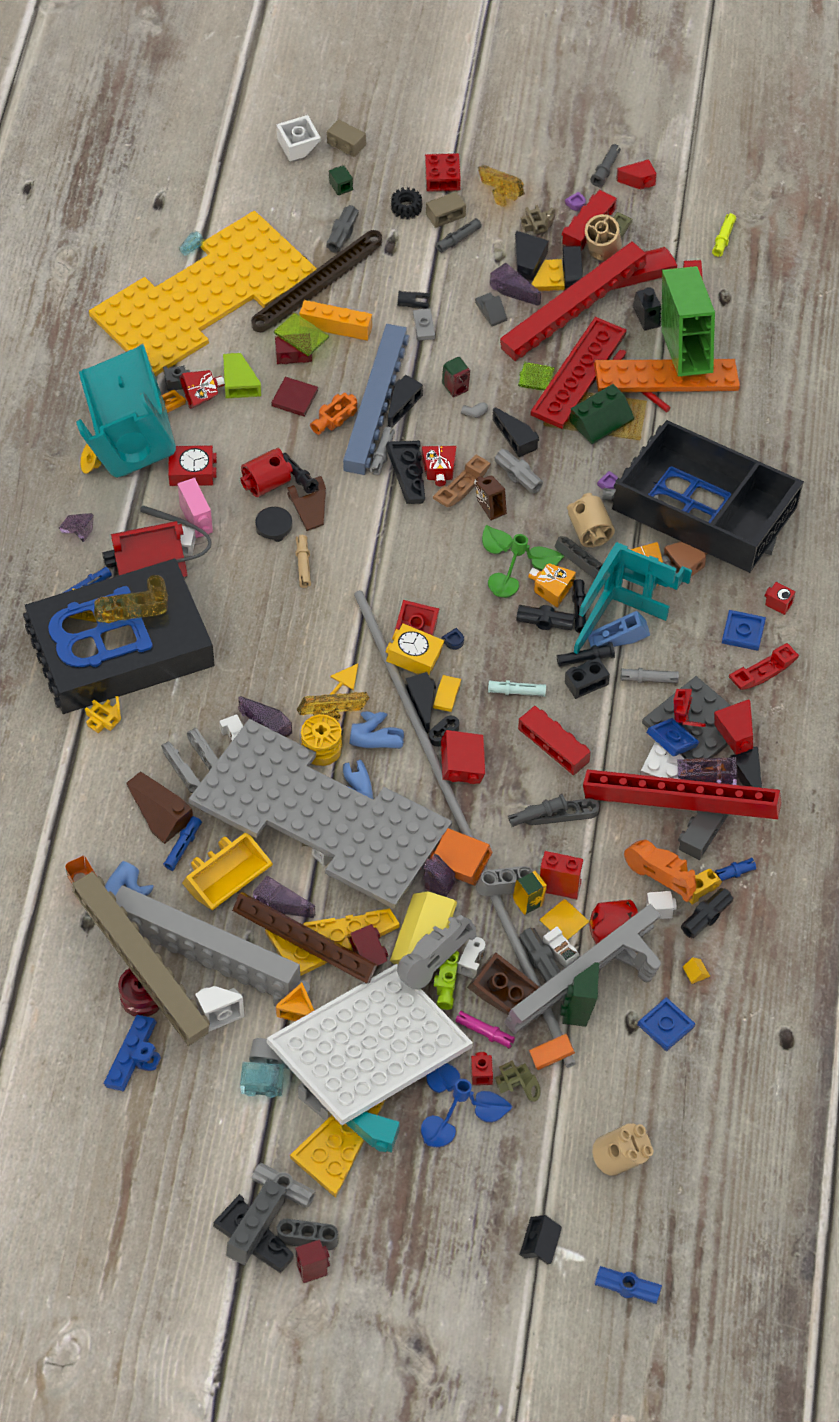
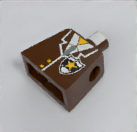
(491, 496)

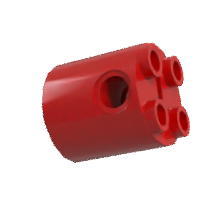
(265, 472)

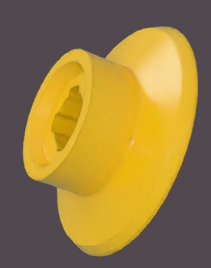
(89, 460)

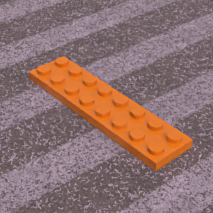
(662, 376)

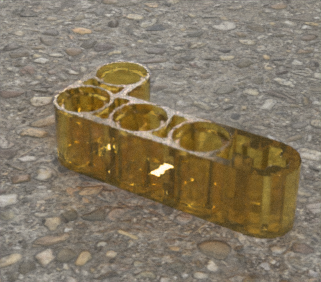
(133, 605)

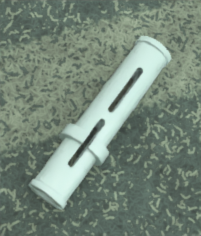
(516, 688)

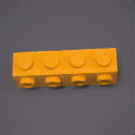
(337, 320)

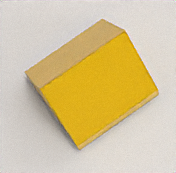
(695, 970)

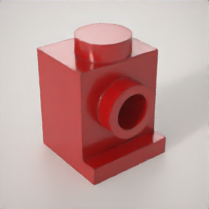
(481, 1069)

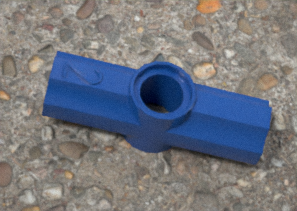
(641, 1288)

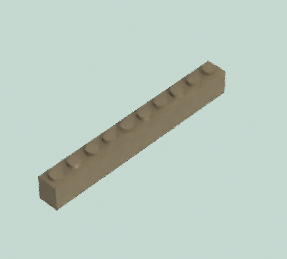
(140, 958)

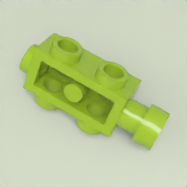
(446, 982)

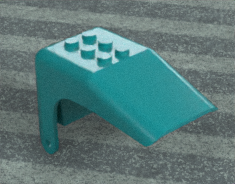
(126, 413)

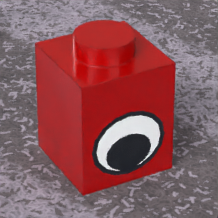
(779, 598)

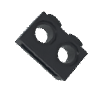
(588, 681)

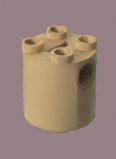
(603, 237)
(591, 520)
(622, 1149)

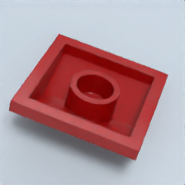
(418, 616)

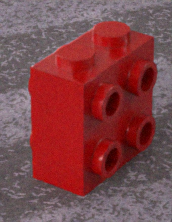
(442, 172)

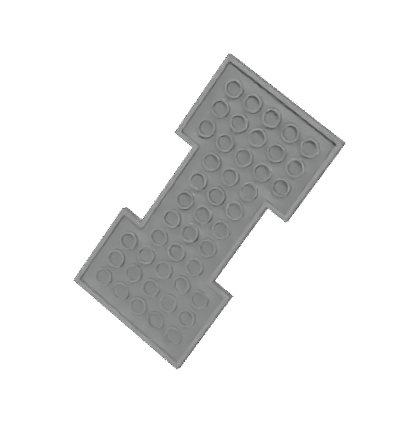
(372, 842)

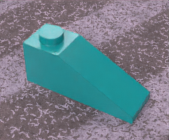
(376, 1130)

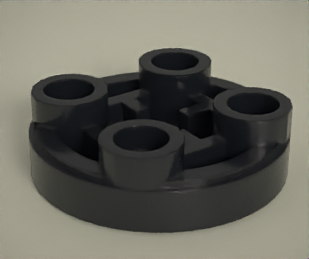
(273, 523)

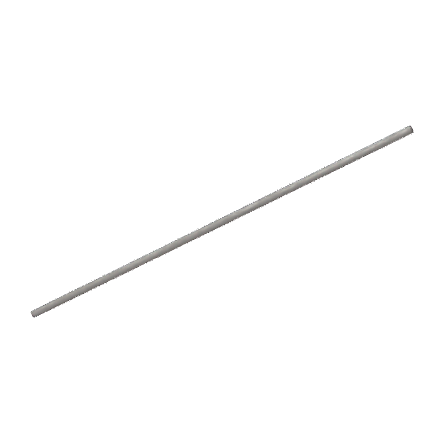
(453, 804)

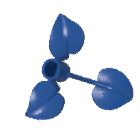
(488, 1105)

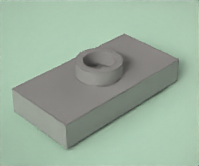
(424, 324)

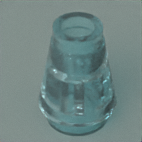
(191, 243)

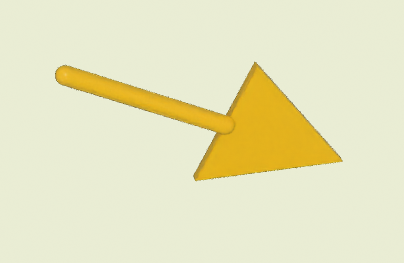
(345, 677)

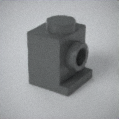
(172, 376)

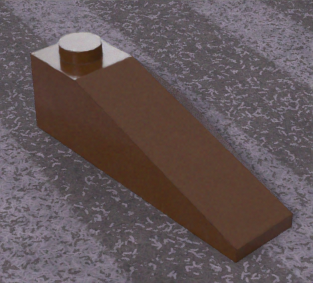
(159, 806)

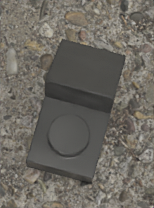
(491, 308)

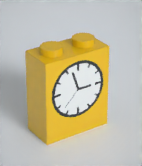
(414, 650)

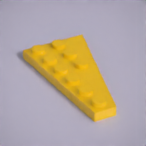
(330, 1152)

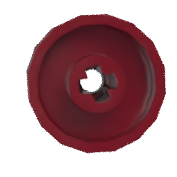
(134, 996)

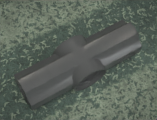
(342, 228)
(539, 954)

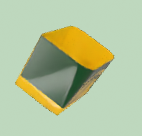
(525, 894)

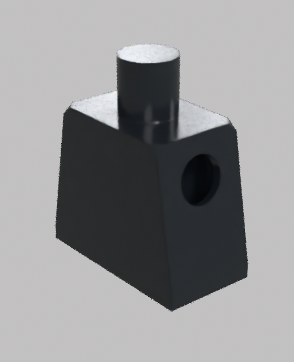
(645, 303)

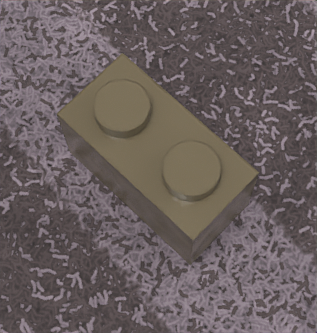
(346, 138)
(445, 209)

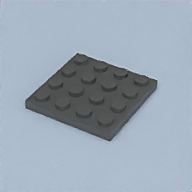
(702, 709)

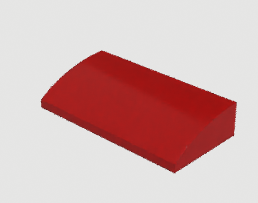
(656, 261)

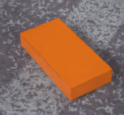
(552, 1051)

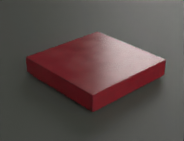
(294, 396)

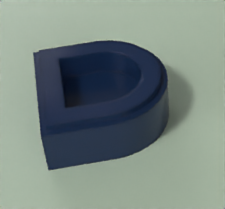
(453, 639)

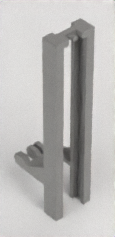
(617, 945)

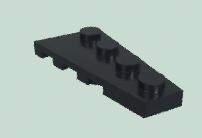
(407, 466)
(270, 1248)

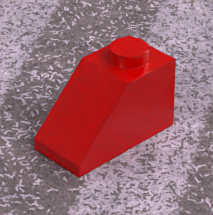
(637, 175)

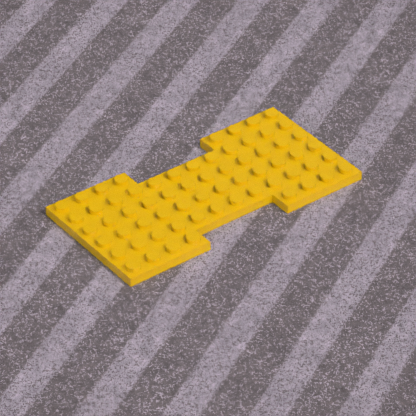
(241, 265)

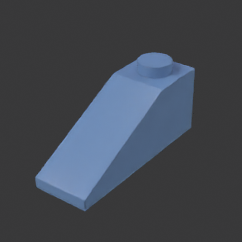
(621, 631)

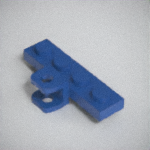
(133, 1052)

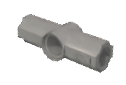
(518, 471)
(294, 1191)

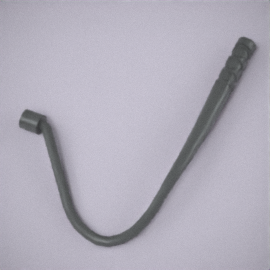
(159, 514)

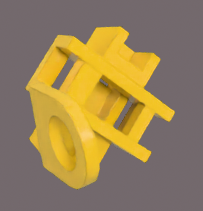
(99, 717)

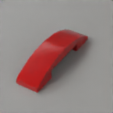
(765, 669)

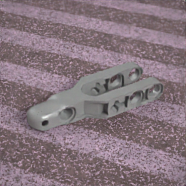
(183, 769)

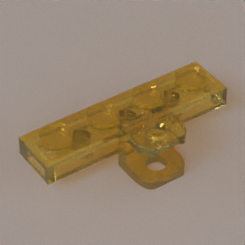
(503, 183)
(332, 704)

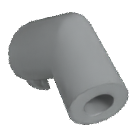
(475, 411)

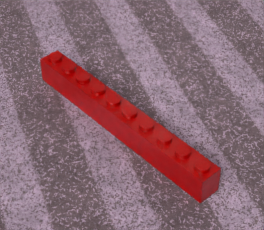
(573, 301)
(682, 794)

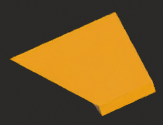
(294, 1005)

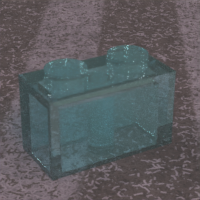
(262, 1079)

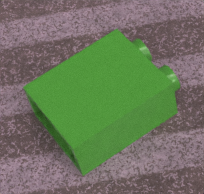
(687, 321)

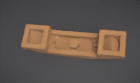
(463, 483)

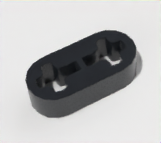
(441, 727)

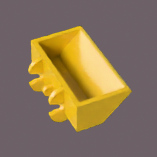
(226, 871)

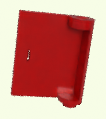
(148, 547)

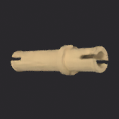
(302, 554)

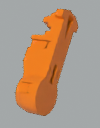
(661, 866)

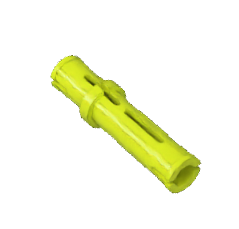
(722, 240)

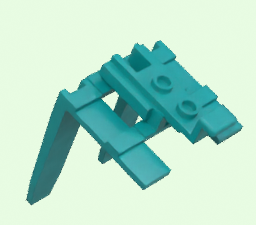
(638, 569)

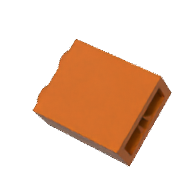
(463, 855)

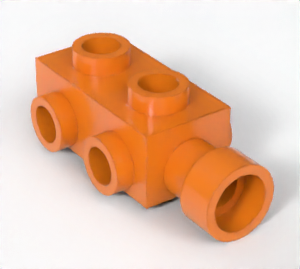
(335, 413)

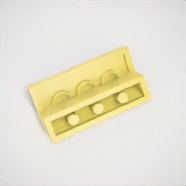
(423, 913)

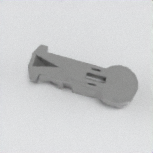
(433, 950)

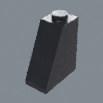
(529, 254)

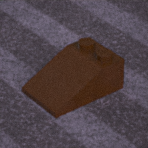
(501, 984)

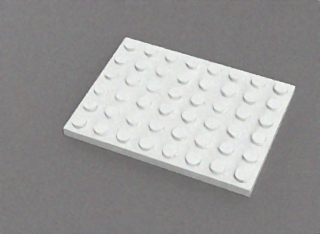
(368, 1044)

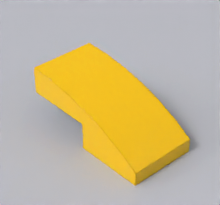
(446, 693)

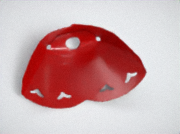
(610, 917)

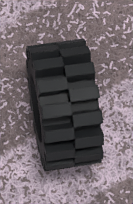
(406, 196)

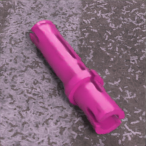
(492, 1033)

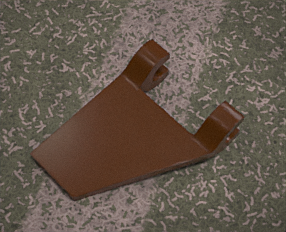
(311, 506)

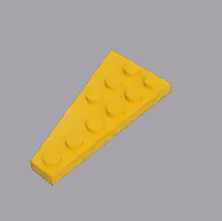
(335, 930)

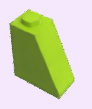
(239, 377)

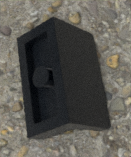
(541, 1238)

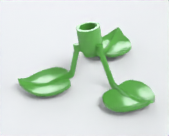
(497, 541)

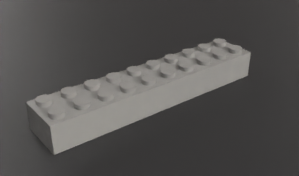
(210, 945)

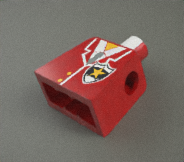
(200, 387)
(439, 463)

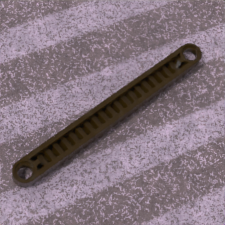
(316, 281)

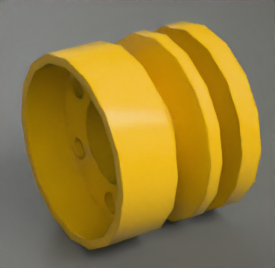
(324, 737)

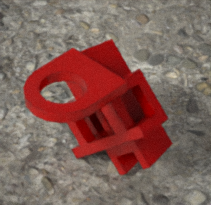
(682, 704)

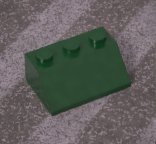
(601, 414)
(581, 997)

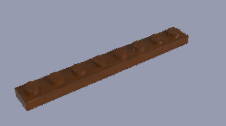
(304, 937)

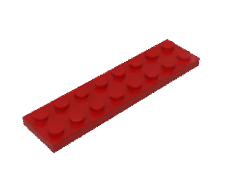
(577, 372)

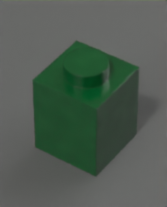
(340, 180)

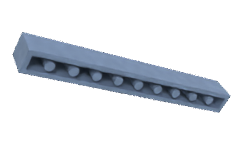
(375, 399)

